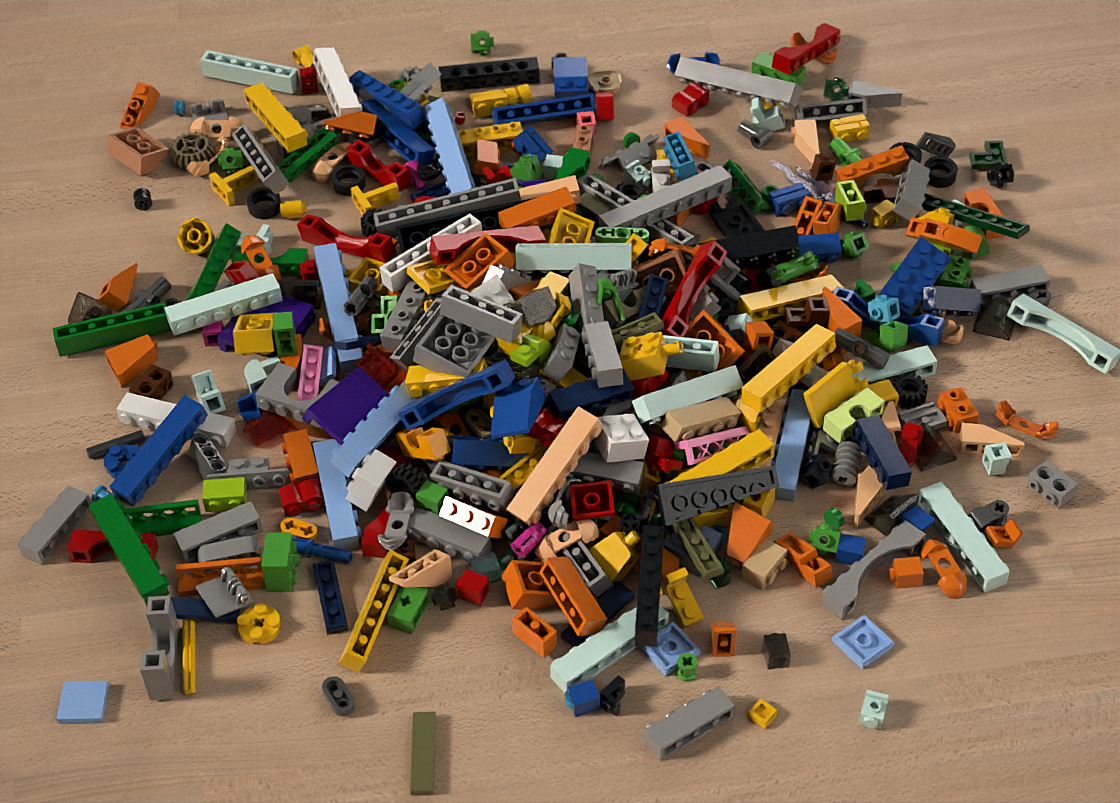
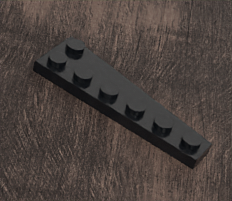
(698, 495)

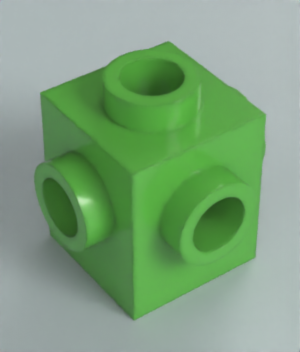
(481, 35)
(238, 160)
(854, 244)
(825, 546)

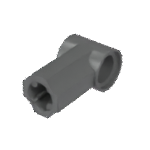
(757, 136)

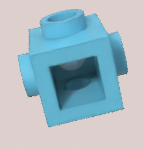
(883, 309)

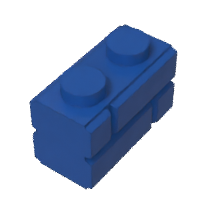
(532, 143)
(787, 199)

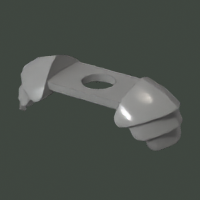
(400, 509)
(556, 511)

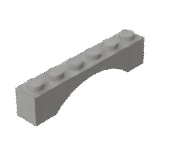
(901, 543)

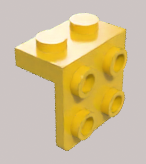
(484, 102)

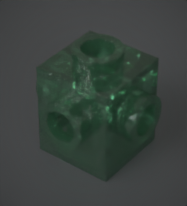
(830, 87)

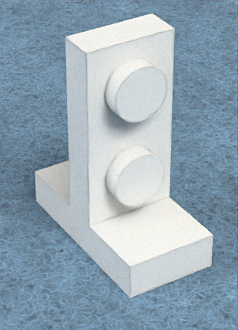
(660, 174)

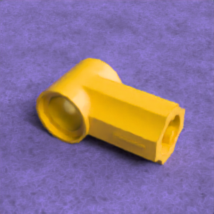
(304, 55)

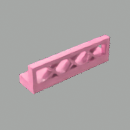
(310, 372)
(711, 438)

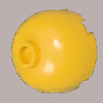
(195, 236)

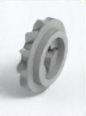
(412, 72)

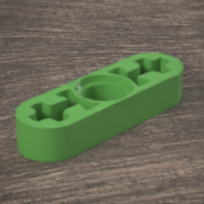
(611, 234)

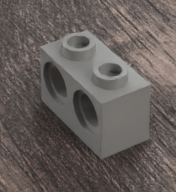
(1052, 484)

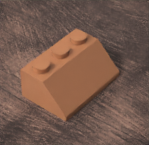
(137, 150)
(669, 265)

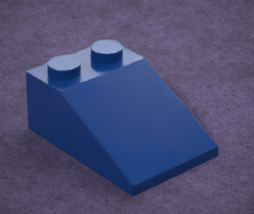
(570, 76)
(517, 407)

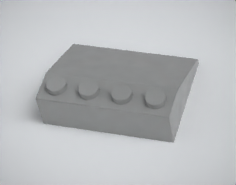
(452, 347)

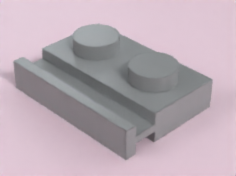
(925, 413)

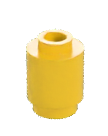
(293, 209)

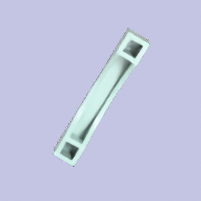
(1094, 349)

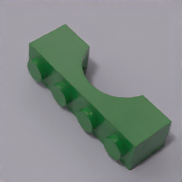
(287, 263)

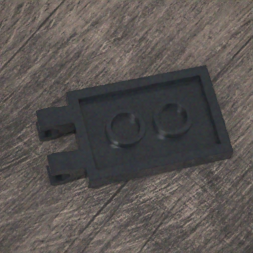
(734, 219)

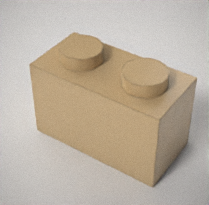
(764, 564)

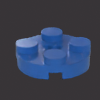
(116, 455)

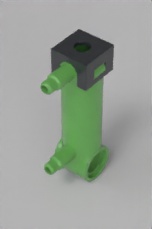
(786, 271)

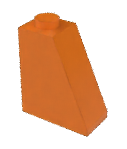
(131, 358)
(746, 534)

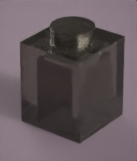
(776, 651)

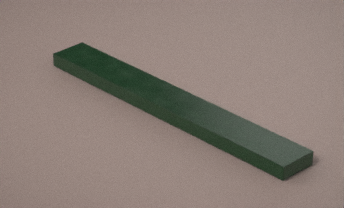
(977, 217)

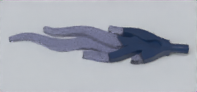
(817, 189)

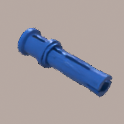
(310, 547)

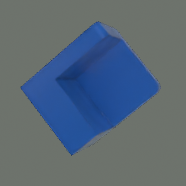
(248, 407)
(918, 518)
(849, 549)
(584, 698)

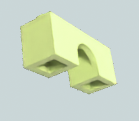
(841, 421)

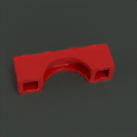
(363, 156)
(88, 545)

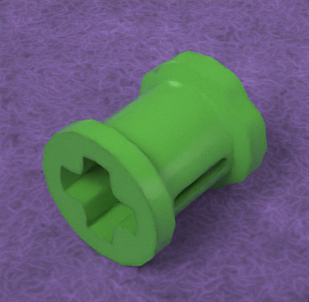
(687, 667)

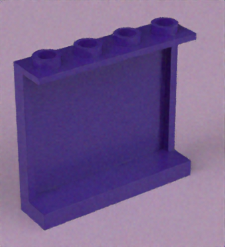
(302, 313)
(347, 405)

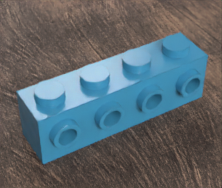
(680, 156)

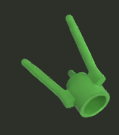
(605, 290)

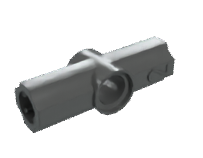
(151, 295)
(360, 296)
(871, 354)

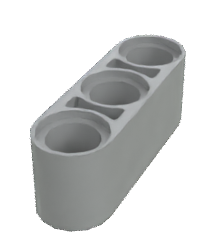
(229, 549)

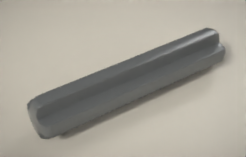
(103, 448)

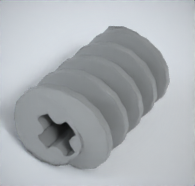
(846, 464)

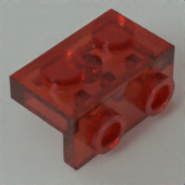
(377, 367)
(266, 427)

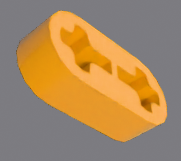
(300, 528)

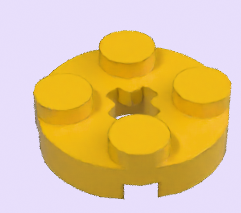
(254, 615)

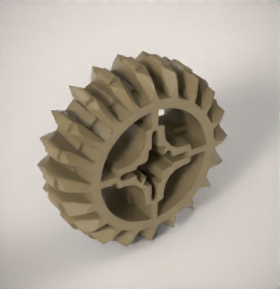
(191, 148)

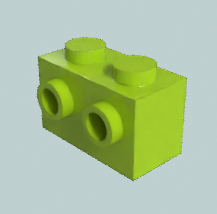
(851, 200)
(224, 493)

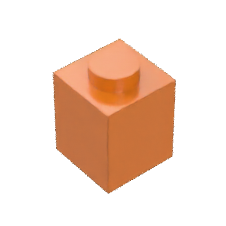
(907, 572)

